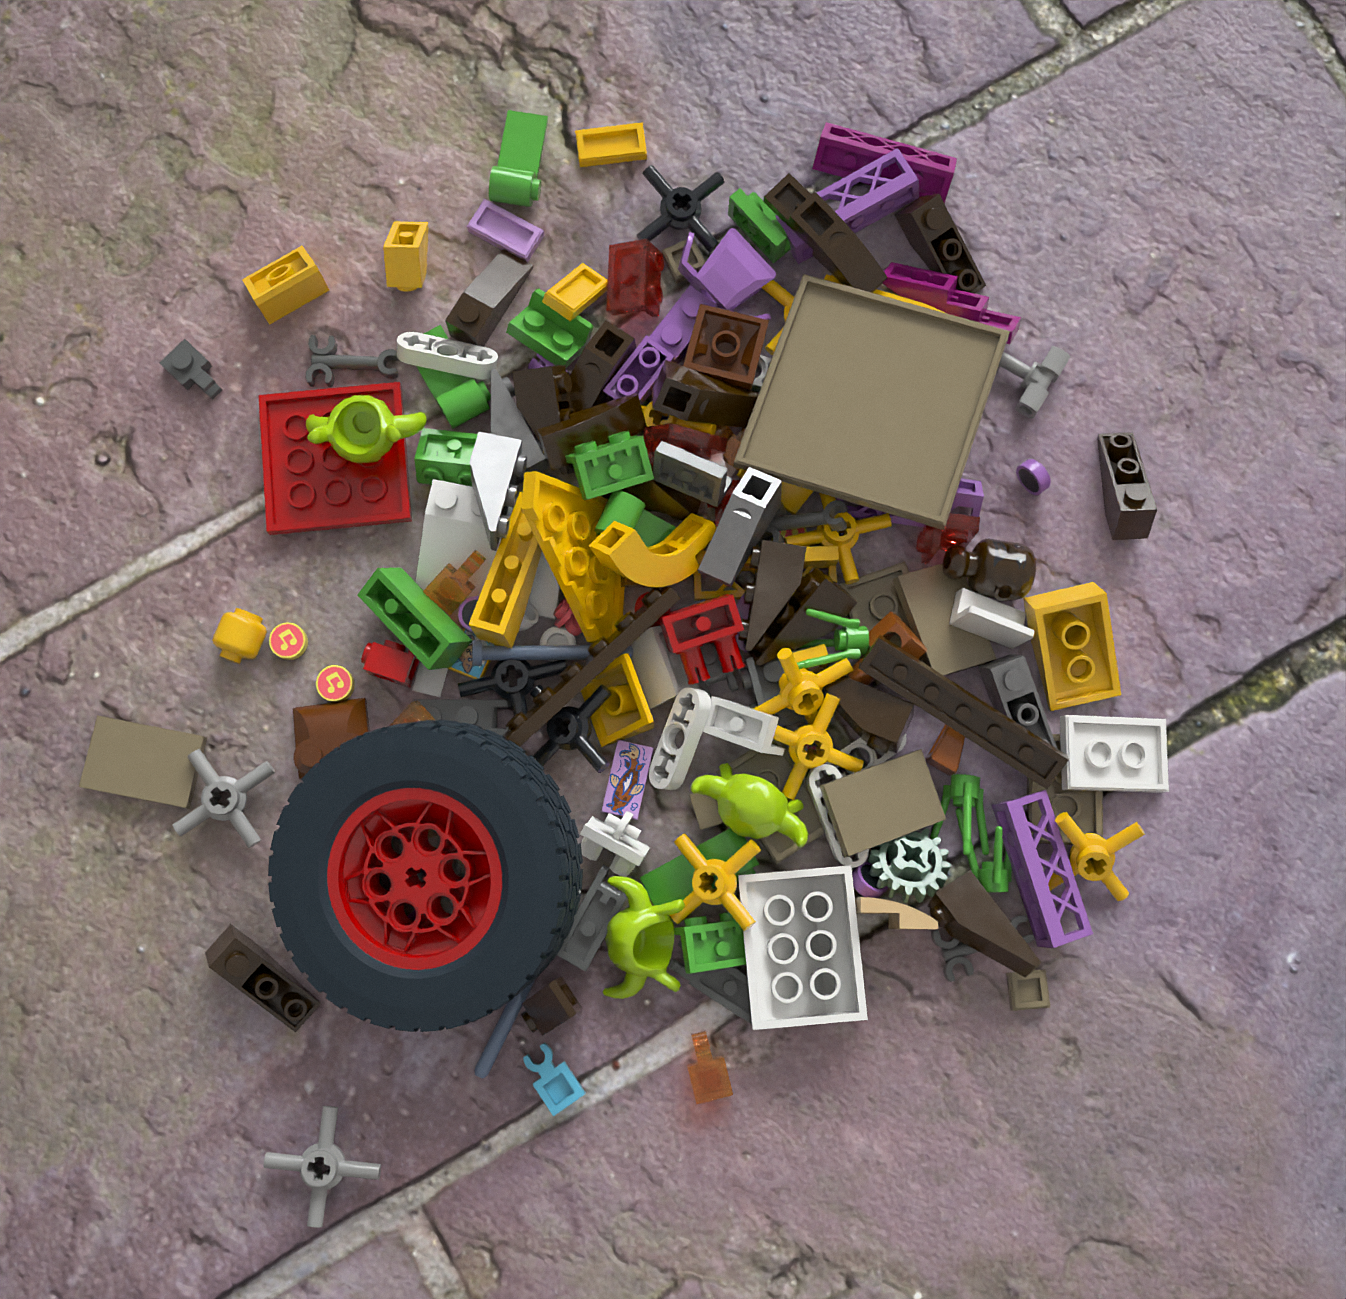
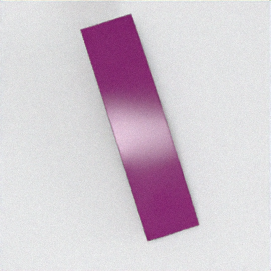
(940, 292)

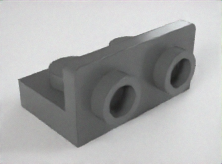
(690, 474)
(764, 685)

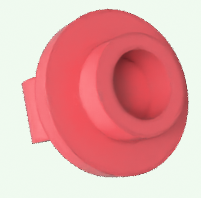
(565, 616)

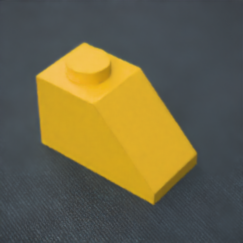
(406, 255)

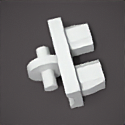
(617, 837)

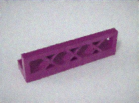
(848, 150)

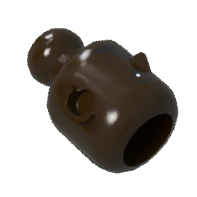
(993, 568)

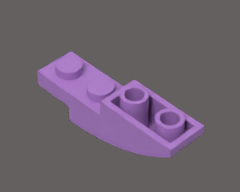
(666, 342)

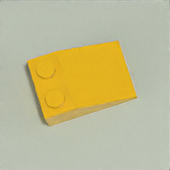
(1073, 645)

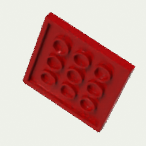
(314, 486)

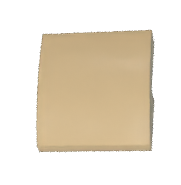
(900, 915)

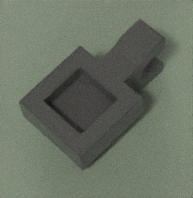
(190, 367)

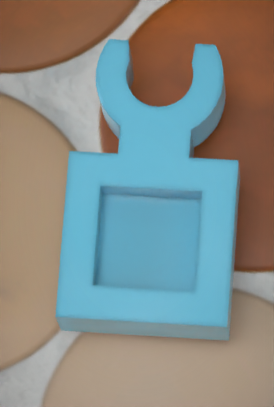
(557, 1084)

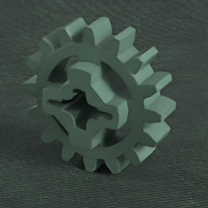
(909, 867)

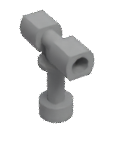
(1035, 378)

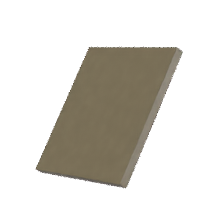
(872, 400)

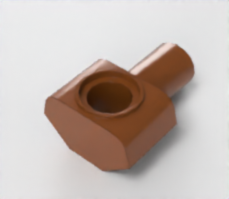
(888, 627)

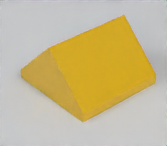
(286, 284)
(626, 709)

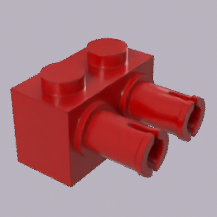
(704, 622)

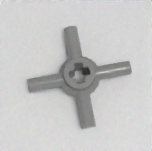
(210, 795)
(313, 1175)

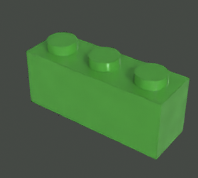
(414, 618)

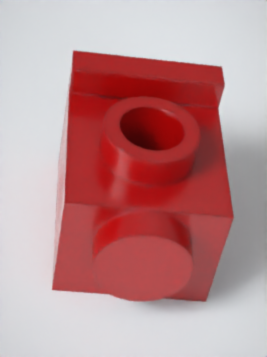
(390, 662)

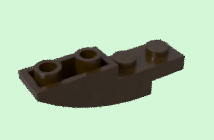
(825, 234)

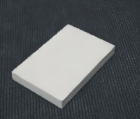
(1114, 754)

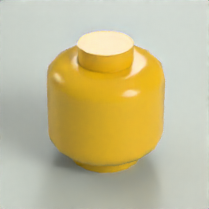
(239, 635)

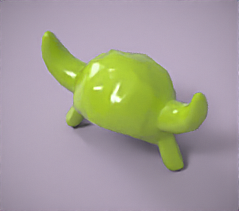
(363, 428)
(752, 805)
(641, 940)

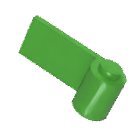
(519, 160)
(455, 394)
(630, 512)
(674, 878)

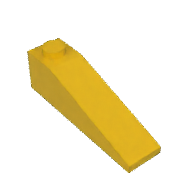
(508, 583)

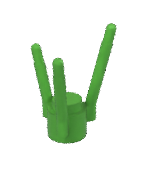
(850, 640)
(966, 794)
(994, 874)

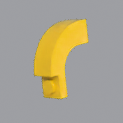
(658, 565)

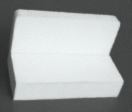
(989, 619)
(657, 669)
(742, 726)

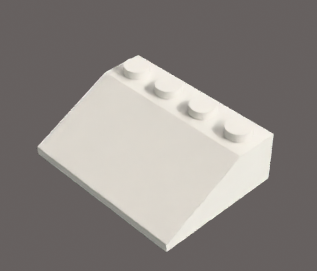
(456, 530)
(803, 948)

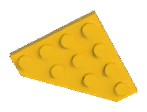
(564, 531)

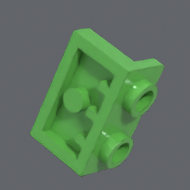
(758, 224)
(550, 332)
(444, 456)
(610, 465)
(711, 944)

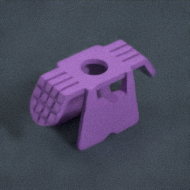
(730, 273)

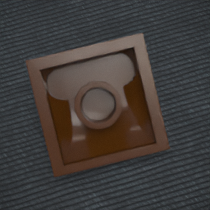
(726, 345)
(325, 727)

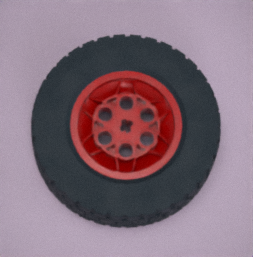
(490, 814)

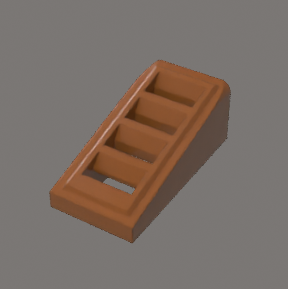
(946, 751)

